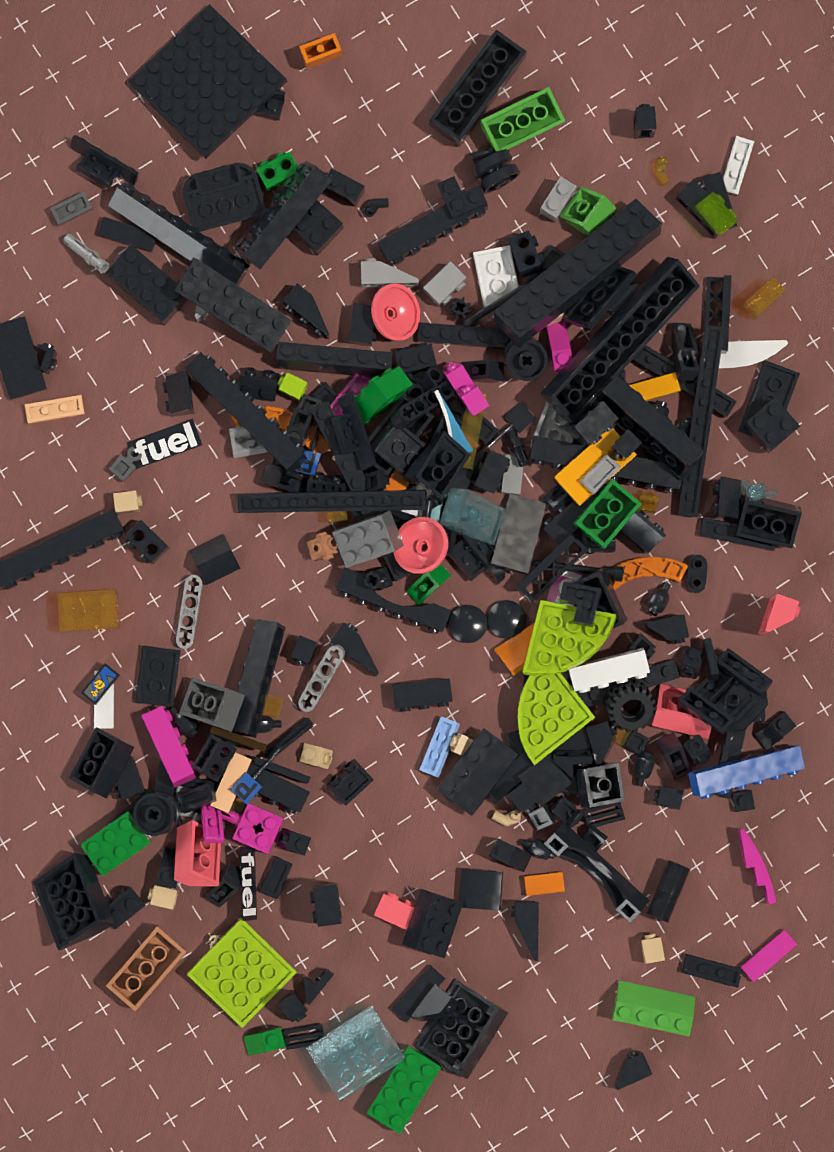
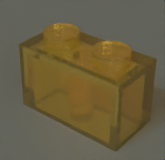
(764, 298)

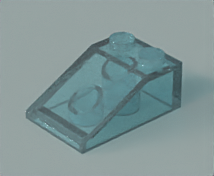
(472, 515)

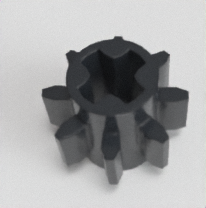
(461, 303)

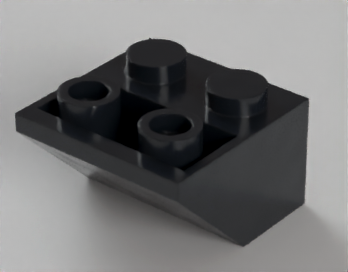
(728, 498)
(642, 531)

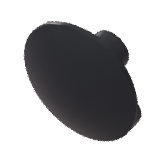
(506, 619)
(468, 624)

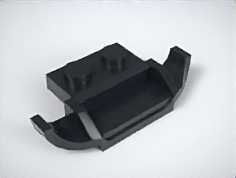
(475, 557)

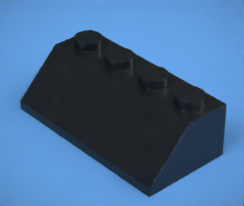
(477, 772)

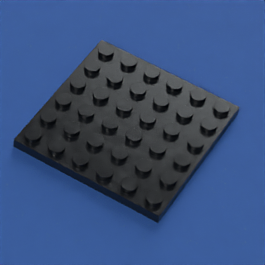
(207, 81)

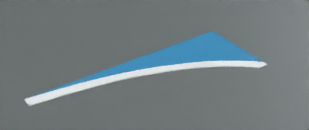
(453, 428)

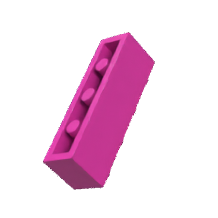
(168, 746)

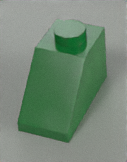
(428, 584)
(265, 1041)

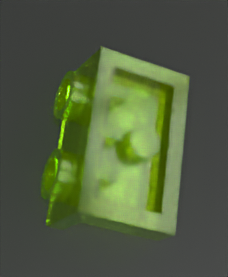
(716, 213)

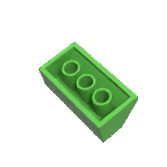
(522, 120)
(654, 1008)

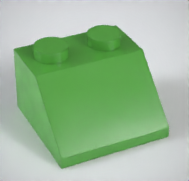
(588, 211)

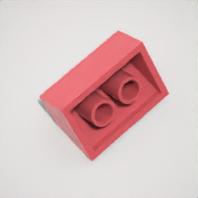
(778, 612)
(673, 717)
(196, 861)

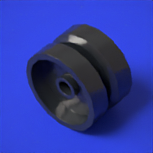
(496, 171)
(532, 366)
(152, 824)

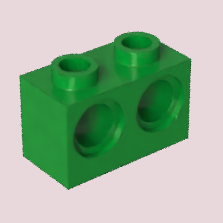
(280, 174)

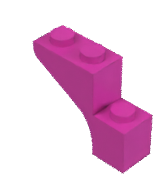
(465, 388)

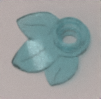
(757, 491)

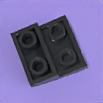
(481, 889)

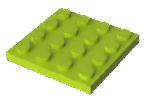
(241, 972)

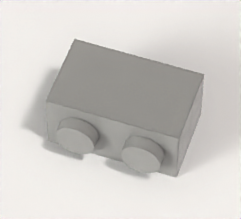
(558, 199)
(445, 284)

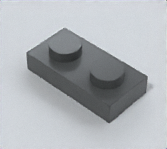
(71, 208)

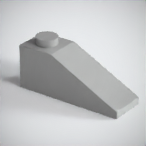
(379, 274)

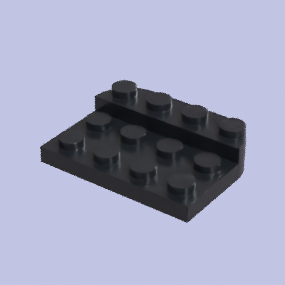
(223, 196)

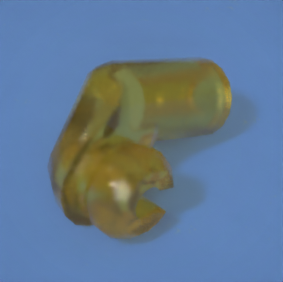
(659, 168)

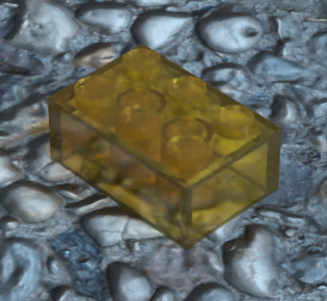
(88, 611)

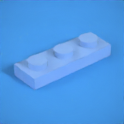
(439, 747)

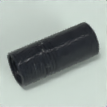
(668, 891)

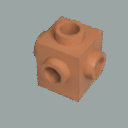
(323, 547)

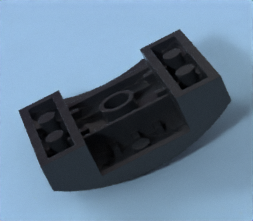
(732, 699)

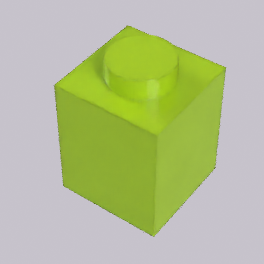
(292, 386)

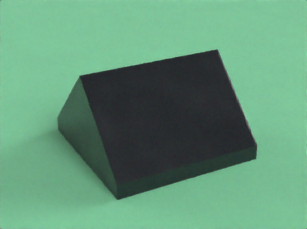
(214, 559)

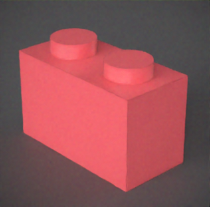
(395, 911)

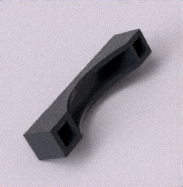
(432, 615)
(624, 895)

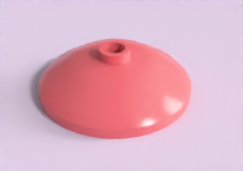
(402, 309)
(415, 536)

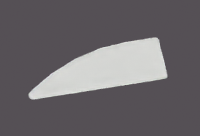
(749, 352)

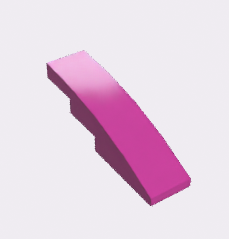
(753, 859)

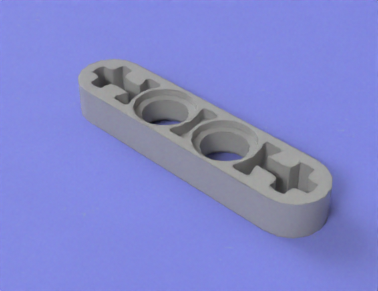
(192, 612)
(320, 677)

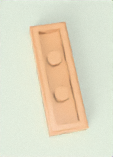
(54, 409)
(236, 768)

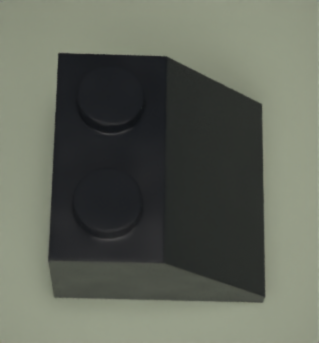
(179, 394)

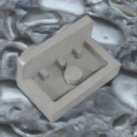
(244, 443)

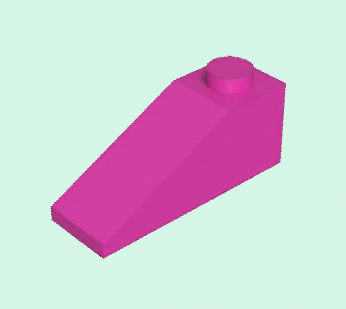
(559, 345)

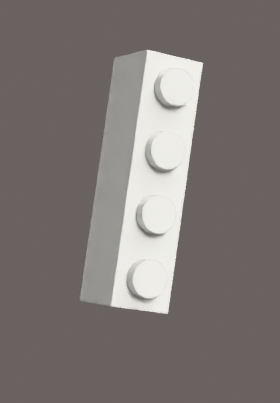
(609, 669)

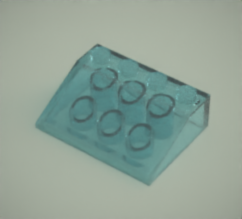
(356, 1053)

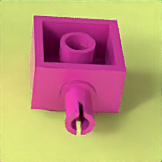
(245, 829)

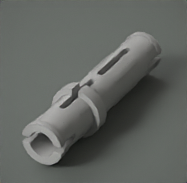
(91, 257)

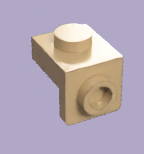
(460, 744)
(316, 756)

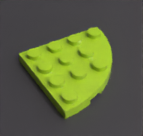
(560, 643)
(549, 714)

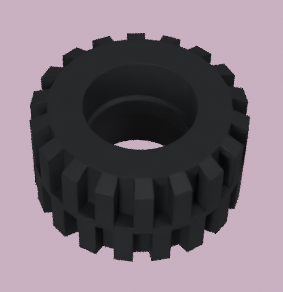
(636, 717)

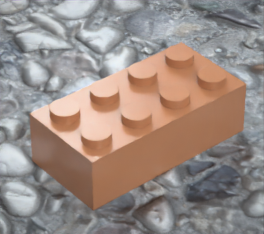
(147, 968)

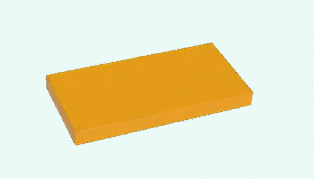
(575, 471)

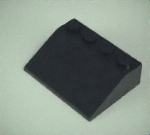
(73, 901)
(465, 1033)

